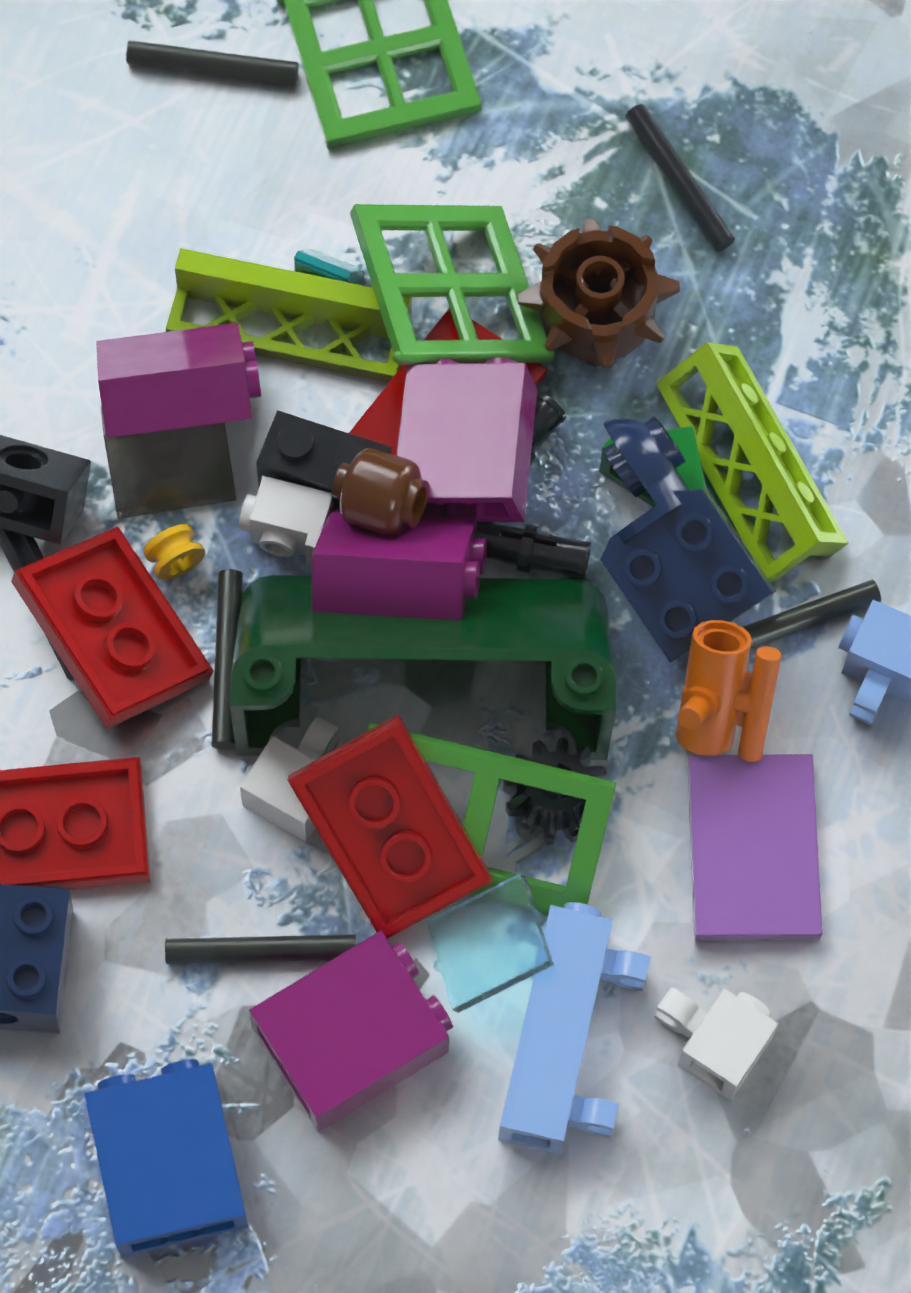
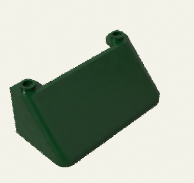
(508, 621)

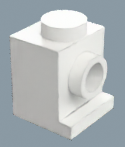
(286, 517)

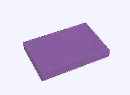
(754, 848)

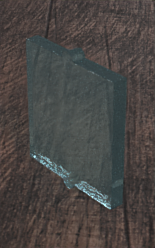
(489, 943)

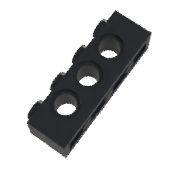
(40, 489)

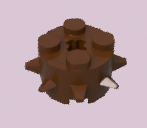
(598, 293)

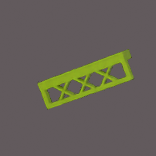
(285, 295)
(770, 454)

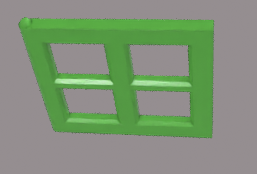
(381, 50)
(392, 287)

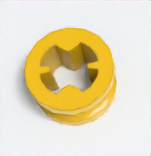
(174, 552)

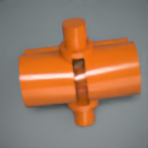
(724, 693)

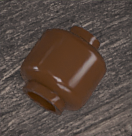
(381, 492)

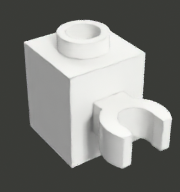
(266, 785)
(721, 1042)

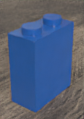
(165, 1157)

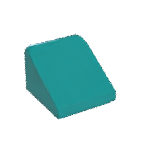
(323, 265)

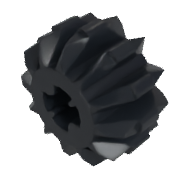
(542, 810)

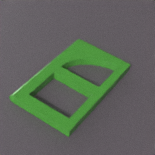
(492, 767)

